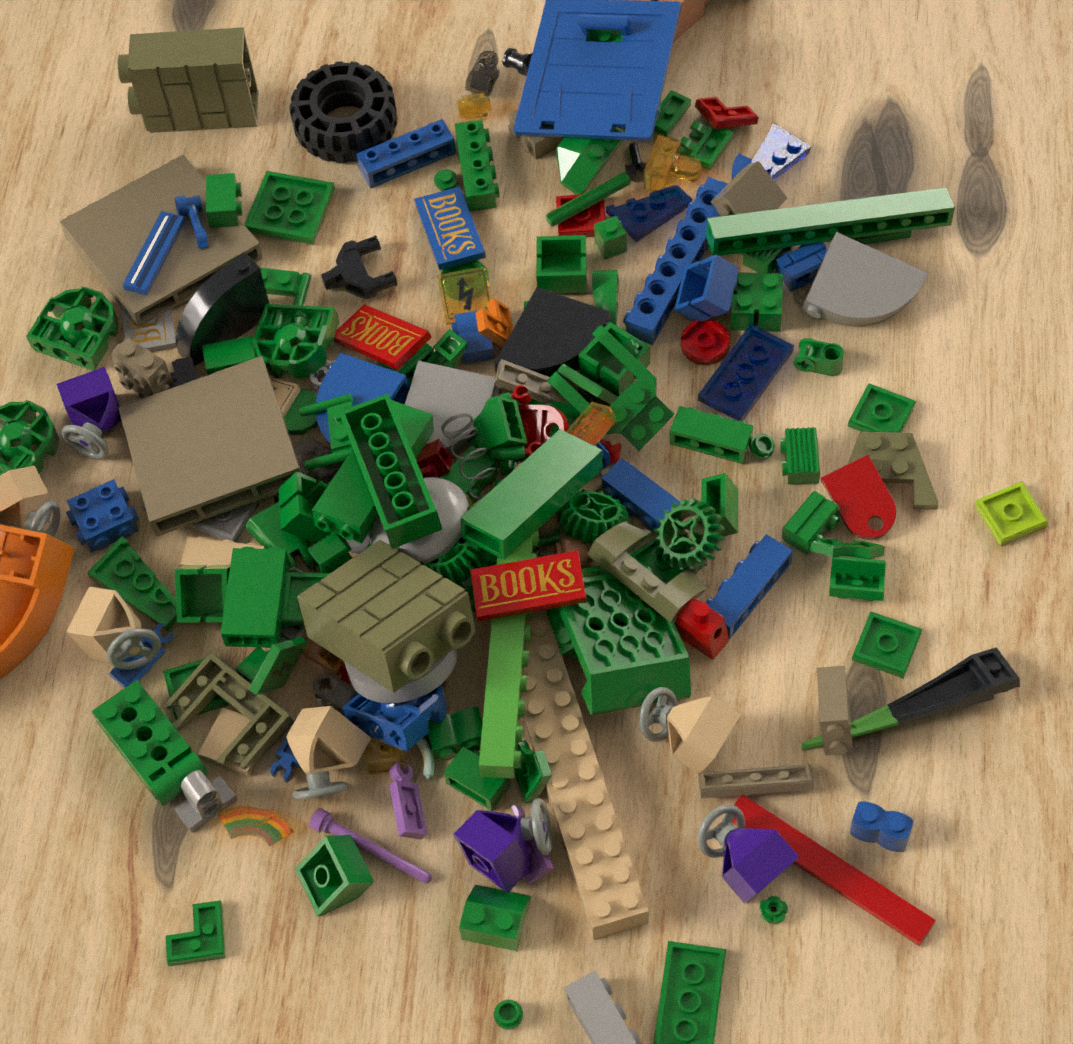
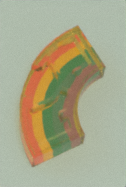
(255, 822)

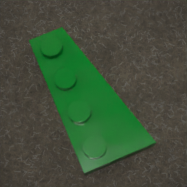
(137, 585)

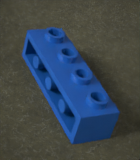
(406, 153)

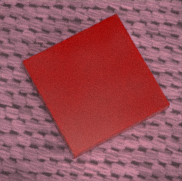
(582, 222)

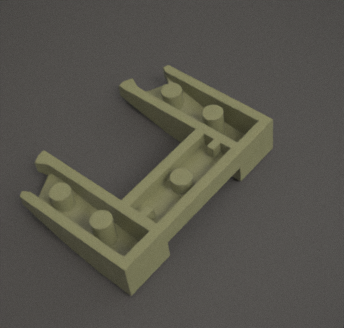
(612, 553)
(215, 678)

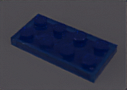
(745, 373)

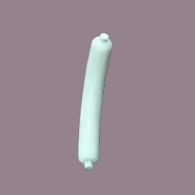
(428, 758)

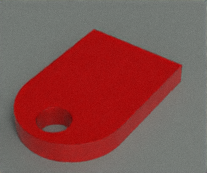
(539, 420)
(861, 497)

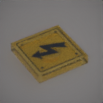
(464, 292)

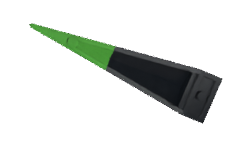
(961, 686)

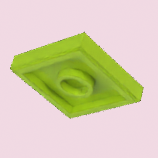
(1011, 513)

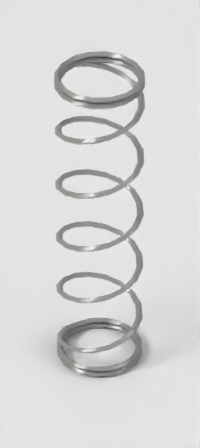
(462, 431)

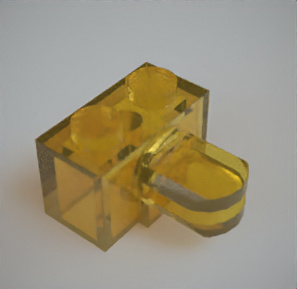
(668, 165)

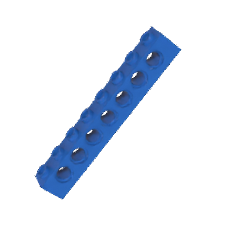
(682, 250)

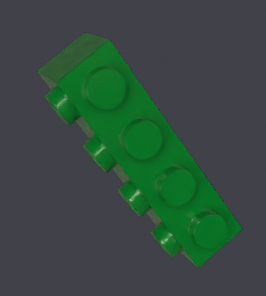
(476, 166)

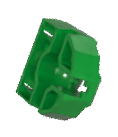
(282, 326)
(79, 347)
(20, 424)

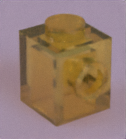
(382, 757)

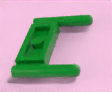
(286, 283)
(338, 437)

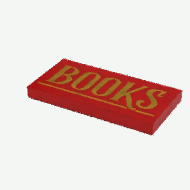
(381, 336)
(528, 585)

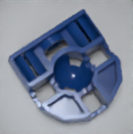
(397, 723)

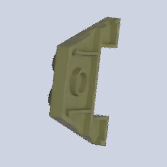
(897, 462)

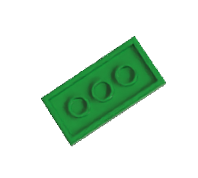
(689, 994)

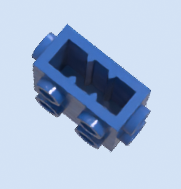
(102, 516)

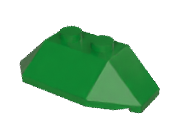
(583, 159)

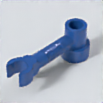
(191, 206)

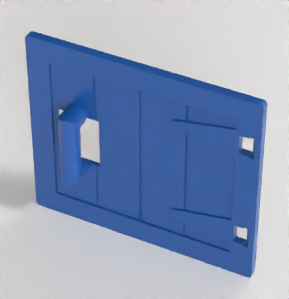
(598, 85)

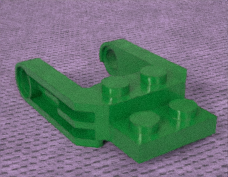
(637, 409)

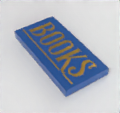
(449, 228)

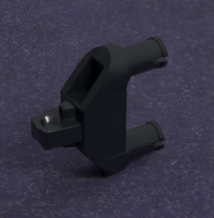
(352, 273)

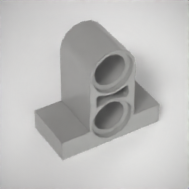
(203, 799)

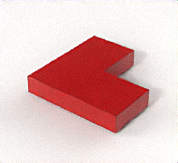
(722, 117)

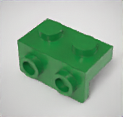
(857, 578)

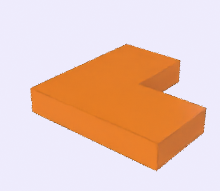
(496, 323)

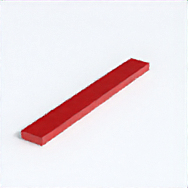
(842, 876)

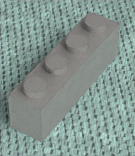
(597, 1013)

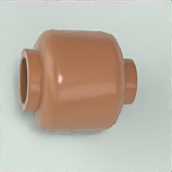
(566, 544)

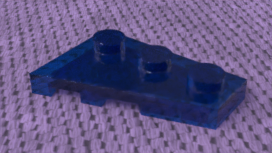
(780, 151)
(649, 213)

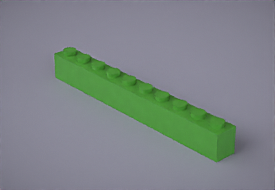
(505, 684)

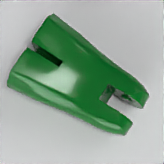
(268, 533)

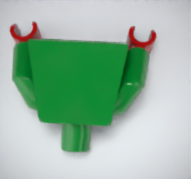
(502, 428)

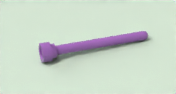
(324, 822)

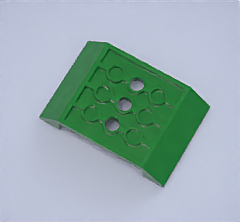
(627, 660)

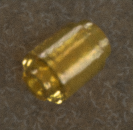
(474, 106)

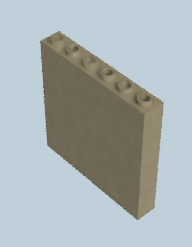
(116, 227)
(209, 445)

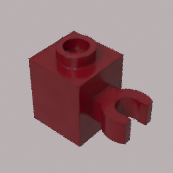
(434, 460)

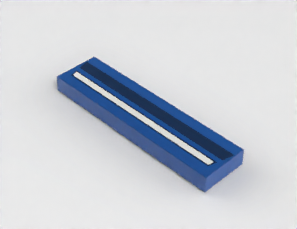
(154, 253)

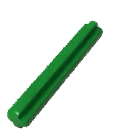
(587, 199)

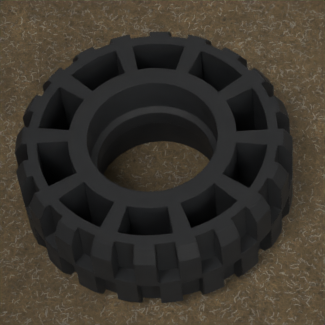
(339, 87)

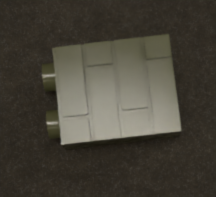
(190, 80)
(387, 615)

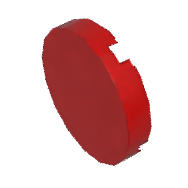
(705, 342)

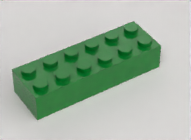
(390, 471)

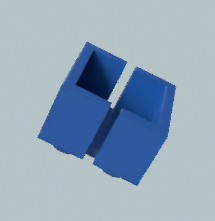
(706, 288)

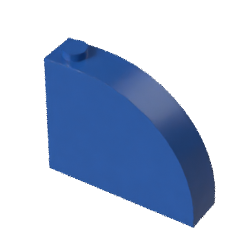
(363, 381)

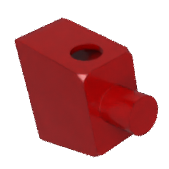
(699, 626)

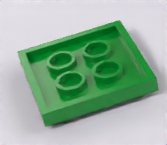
(289, 207)

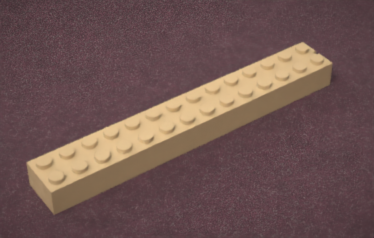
(578, 791)

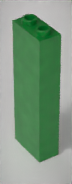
(531, 494)
(347, 503)

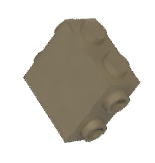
(140, 369)

